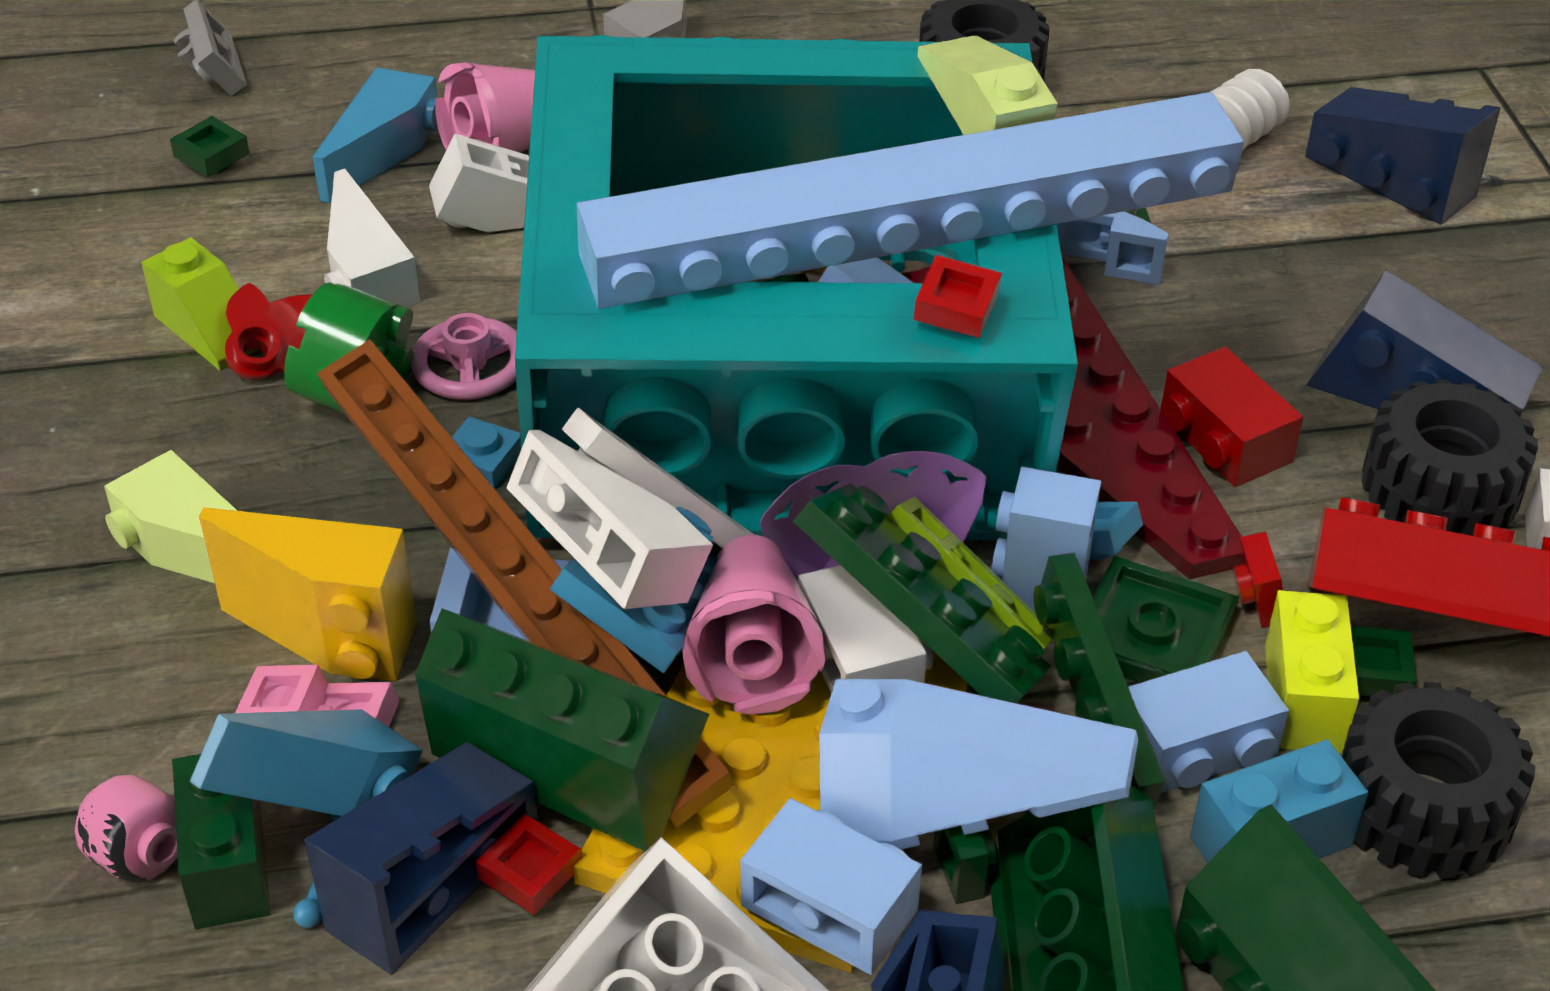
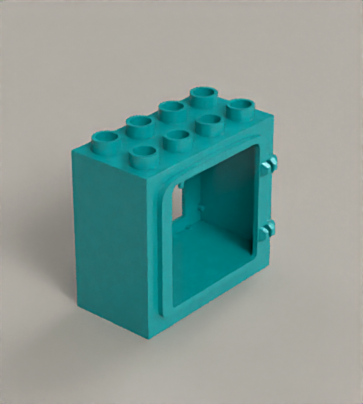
(771, 378)

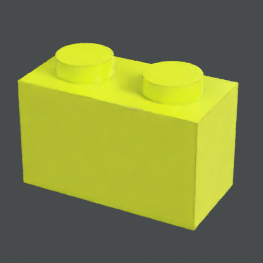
(1313, 667)

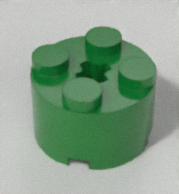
(336, 323)

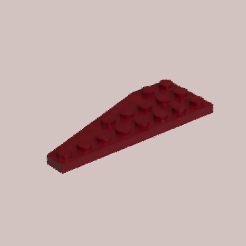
(1128, 444)

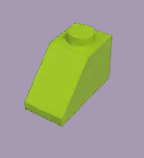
(191, 297)

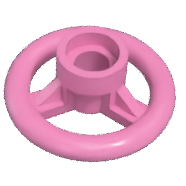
(467, 343)

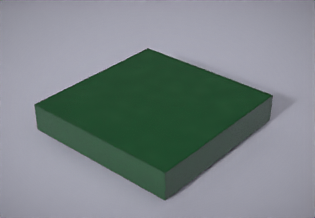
(1160, 619)

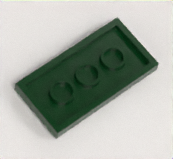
(922, 594)

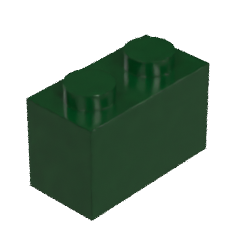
(219, 851)

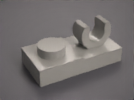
(210, 49)

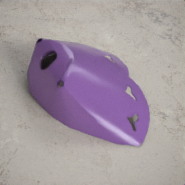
(951, 503)

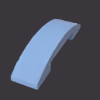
(1124, 241)

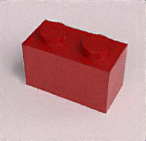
(1231, 416)

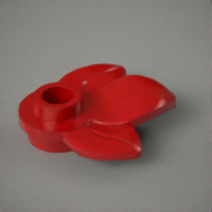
(262, 327)

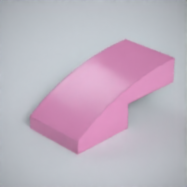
(306, 689)

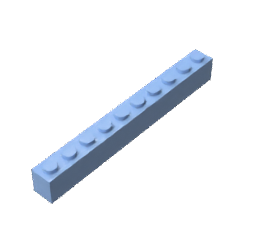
(904, 198)

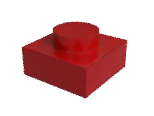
(957, 296)
(1258, 576)
(528, 864)

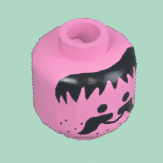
(127, 825)

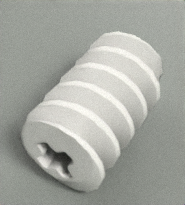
(1254, 103)

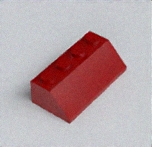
(1432, 568)

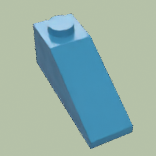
(378, 129)
(304, 758)

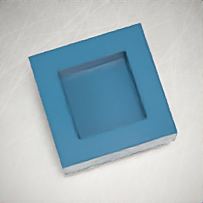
(489, 448)
(1114, 527)

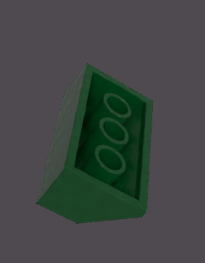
(580, 734)
(1084, 900)
(1281, 921)

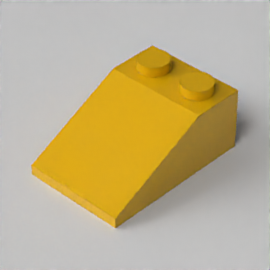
(316, 587)

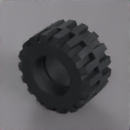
(991, 20)
(1449, 455)
(1453, 741)

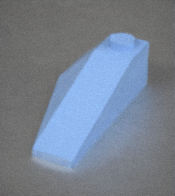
(935, 758)

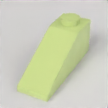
(986, 85)
(159, 514)

